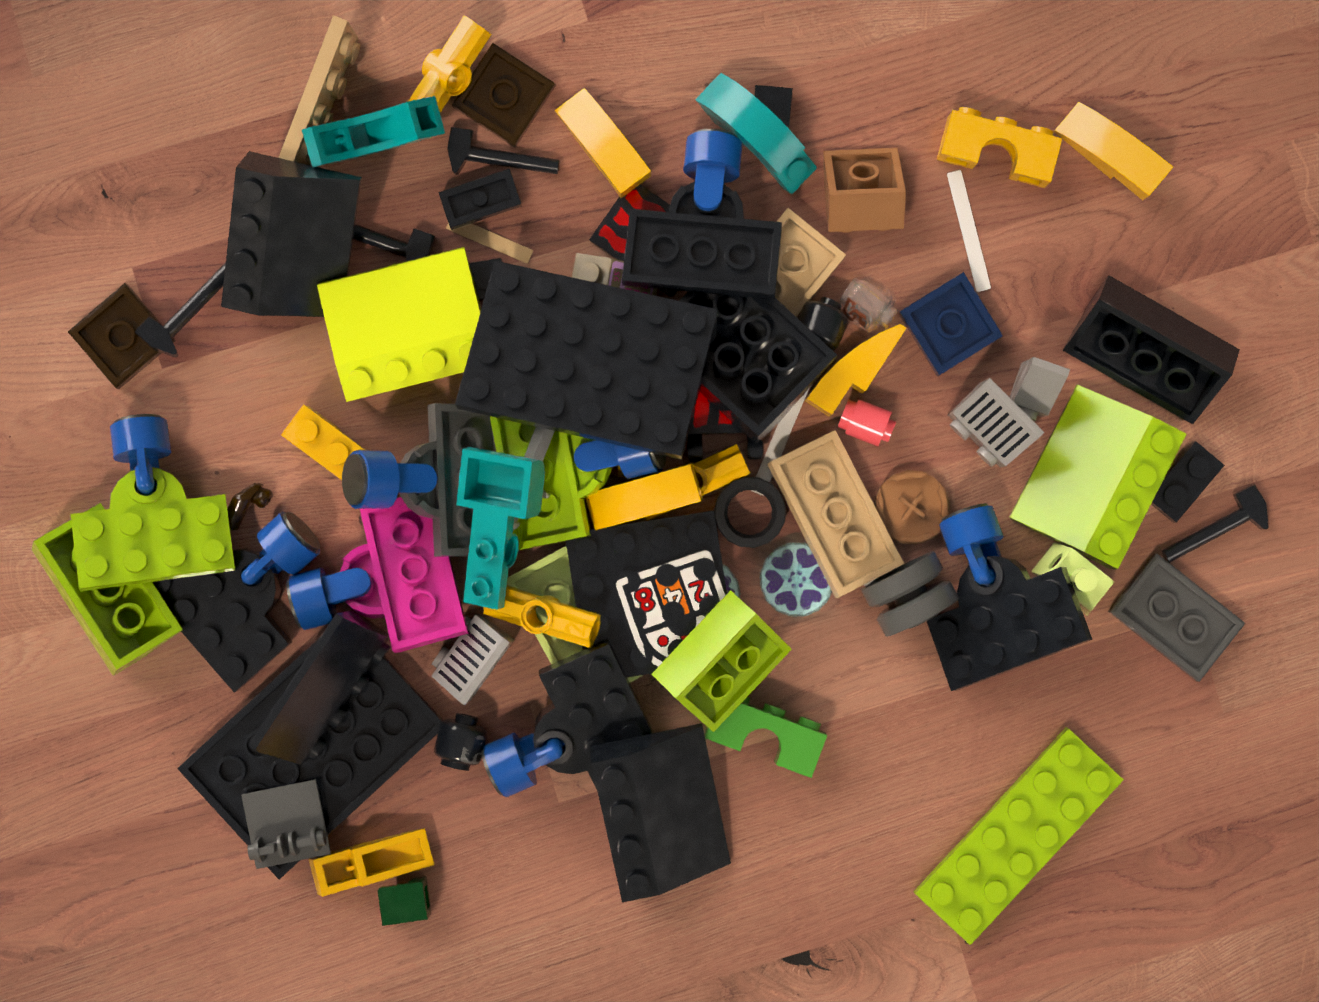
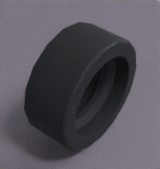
(776, 502)

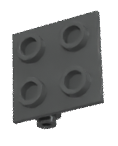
(285, 824)

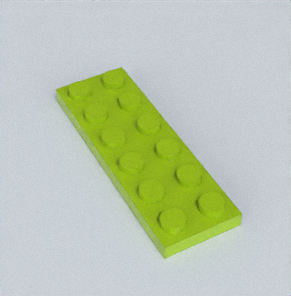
(1018, 835)

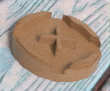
(912, 506)

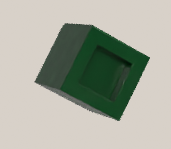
(405, 902)

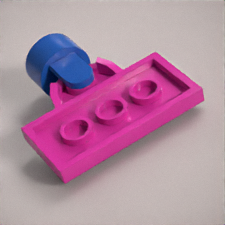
(389, 580)

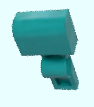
(497, 490)

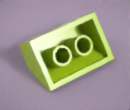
(721, 661)

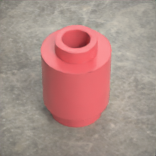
(867, 422)

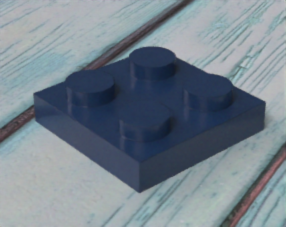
(950, 324)

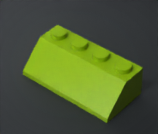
(119, 620)

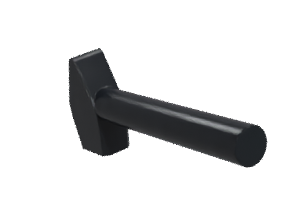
(461, 151)
(419, 244)
(160, 336)
(1251, 508)

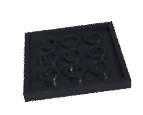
(625, 551)

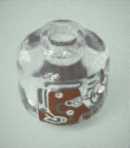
(869, 304)

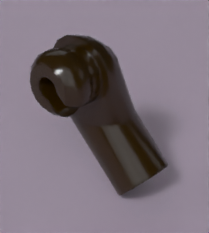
(244, 499)

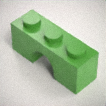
(798, 741)

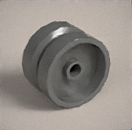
(911, 598)

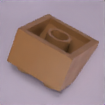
(864, 190)

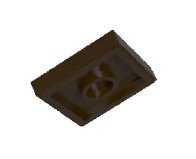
(504, 95)
(111, 339)

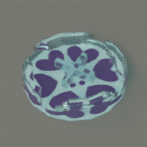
(794, 581)

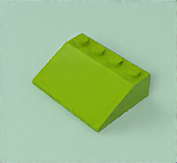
(1097, 476)

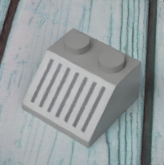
(994, 424)
(471, 658)

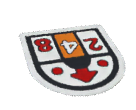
(652, 597)

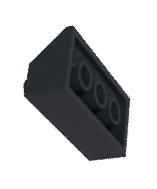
(1152, 350)

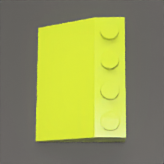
(401, 323)

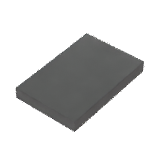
(1176, 617)

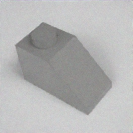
(1038, 386)

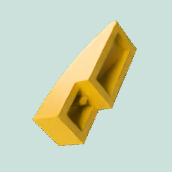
(603, 142)
(1113, 150)
(854, 370)
(644, 496)
(371, 862)

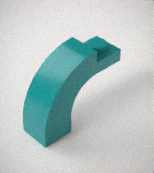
(758, 129)
(373, 132)

